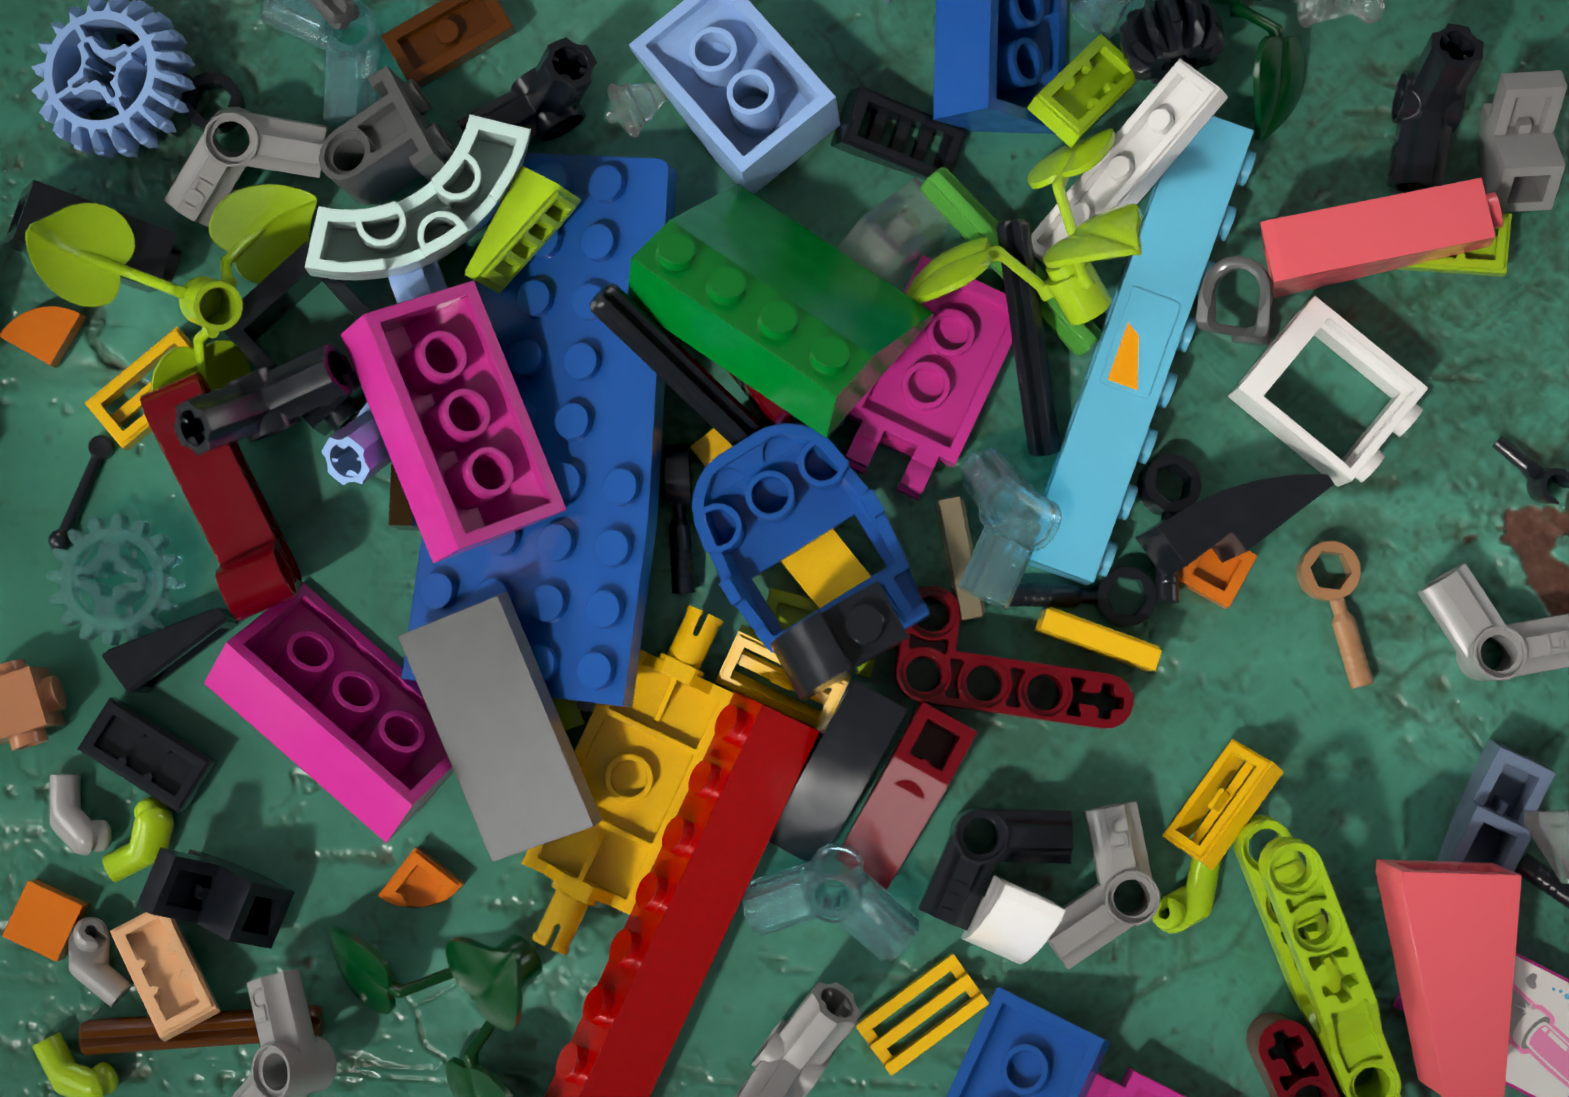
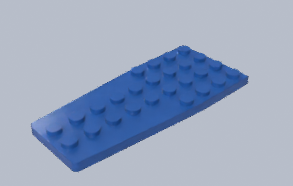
(600, 422)

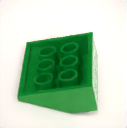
(774, 305)

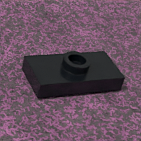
(147, 755)

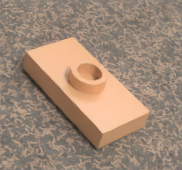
(165, 973)

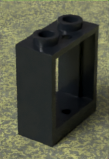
(269, 303)

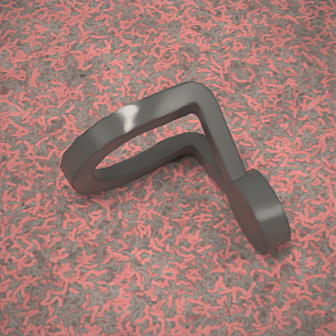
(1206, 306)

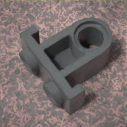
(386, 143)

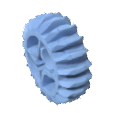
(144, 83)

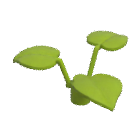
(86, 247)
(1067, 262)

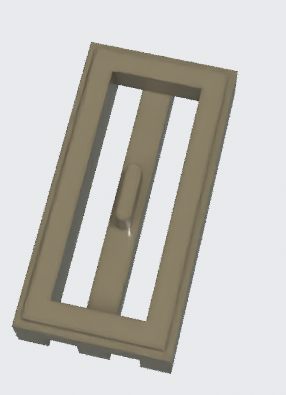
(957, 552)

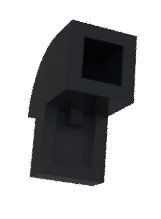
(838, 641)
(216, 895)

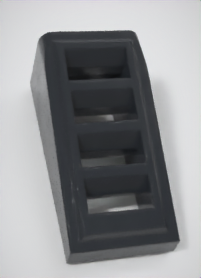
(884, 108)
(158, 655)

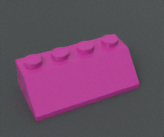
(452, 420)
(335, 709)

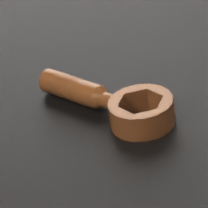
(1343, 622)

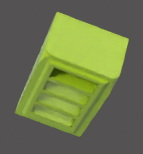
(519, 229)

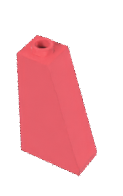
(1378, 235)
(1454, 967)

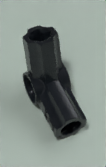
(547, 95)
(1430, 107)
(264, 401)
(1018, 838)

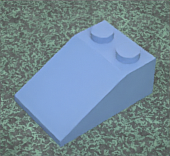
(738, 87)

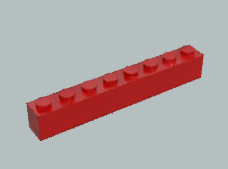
(685, 904)

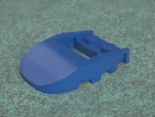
(776, 498)

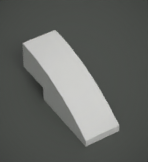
(1013, 921)

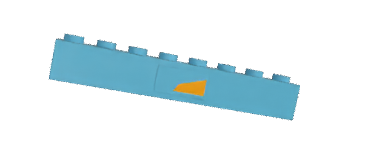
(1137, 349)

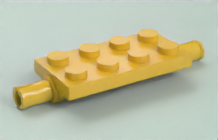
(638, 778)

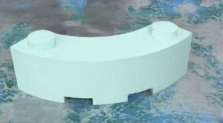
(429, 222)

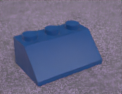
(996, 61)

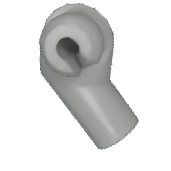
(70, 821)
(91, 961)

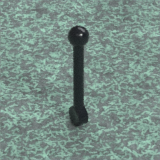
(101, 449)

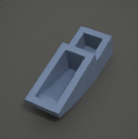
(1492, 808)

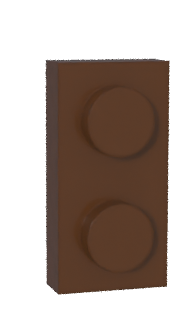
(446, 37)

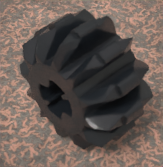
(1168, 32)

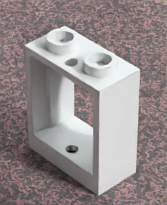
(1401, 386)

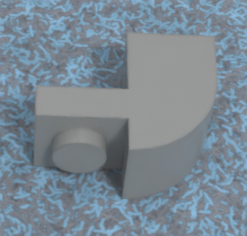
(1519, 141)

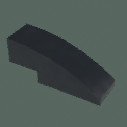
(1229, 520)
(837, 771)

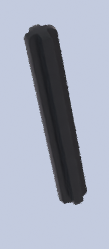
(1029, 342)
(673, 364)

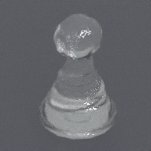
(1317, 11)
(634, 105)

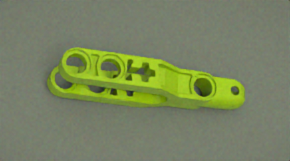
(1335, 1005)

